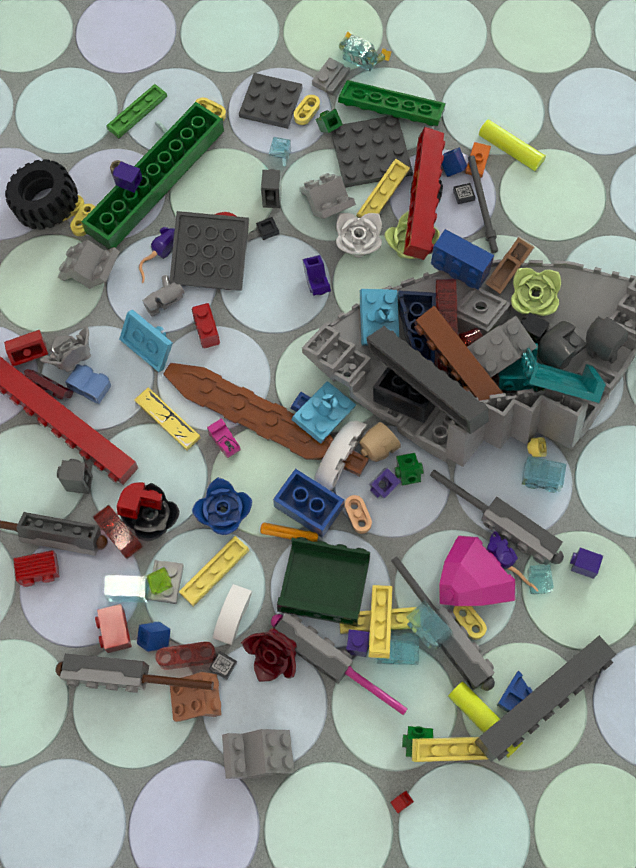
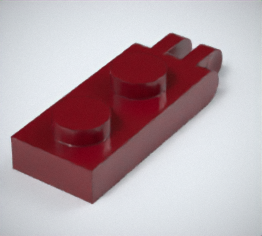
(46, 383)

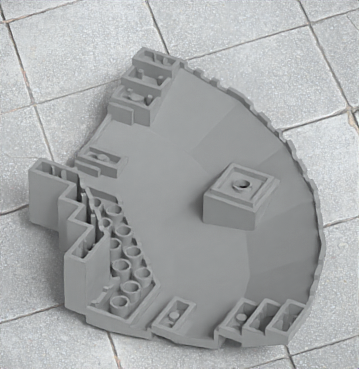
(518, 414)

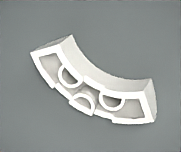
(339, 450)

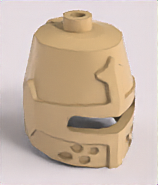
(379, 442)

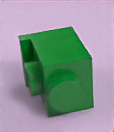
(329, 121)

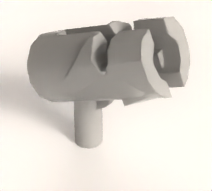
(164, 297)

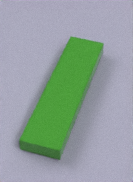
(136, 111)

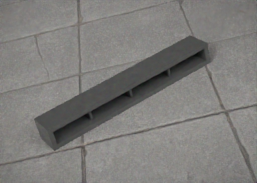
(428, 380)
(544, 699)

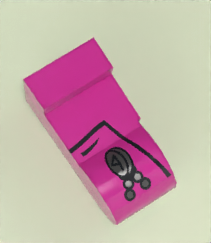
(223, 438)

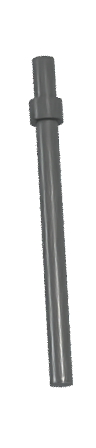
(490, 234)

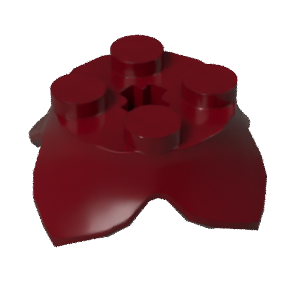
(273, 654)

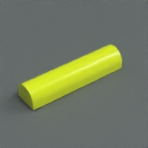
(511, 145)
(476, 710)

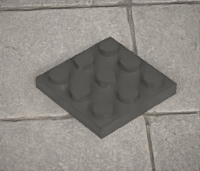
(270, 100)

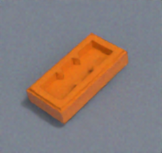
(481, 155)

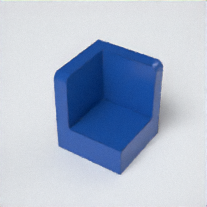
(453, 162)
(153, 636)

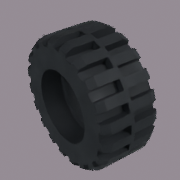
(34, 179)

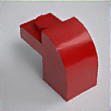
(136, 496)

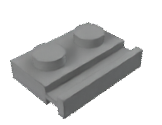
(330, 76)
(175, 573)

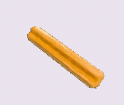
(287, 532)

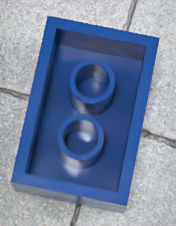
(461, 259)
(308, 503)

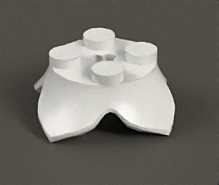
(367, 226)

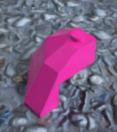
(474, 576)

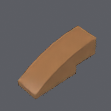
(509, 265)

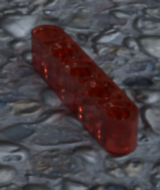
(447, 306)

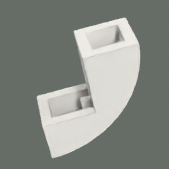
(231, 614)

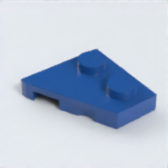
(514, 693)

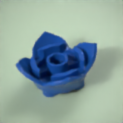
(221, 494)

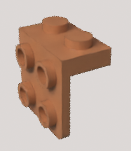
(195, 702)

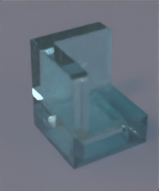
(281, 149)
(541, 578)

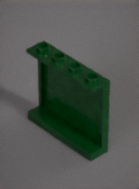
(324, 581)

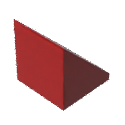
(401, 802)

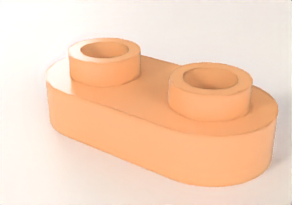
(358, 515)

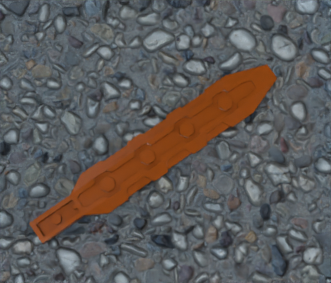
(253, 412)

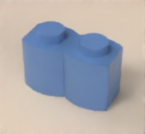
(88, 384)

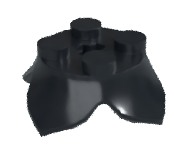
(153, 528)

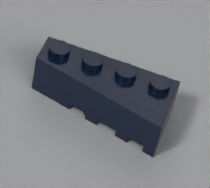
(411, 307)

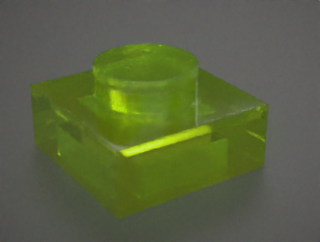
(159, 581)

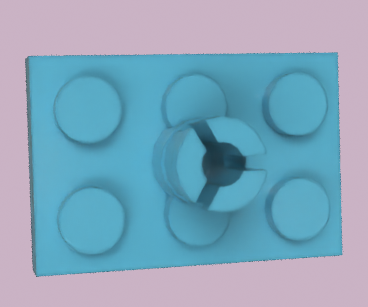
(377, 310)
(146, 340)
(323, 412)

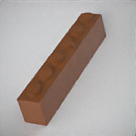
(455, 355)

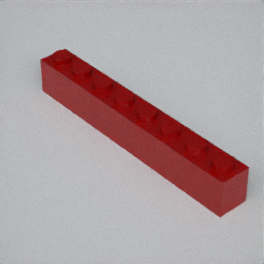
(424, 194)

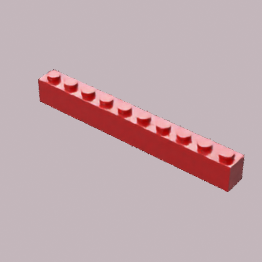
(65, 424)

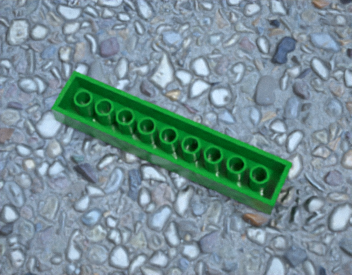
(160, 169)

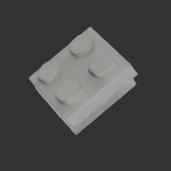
(327, 195)
(88, 264)
(502, 346)
(257, 754)

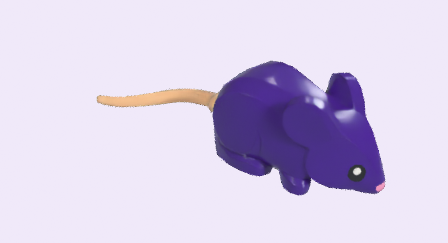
(160, 246)
(505, 555)

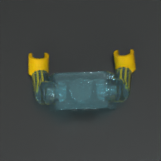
(361, 52)

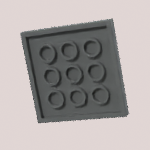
(368, 149)
(209, 250)

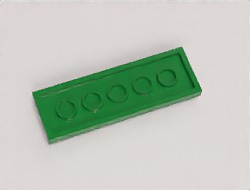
(391, 103)

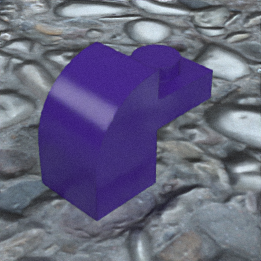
(316, 275)

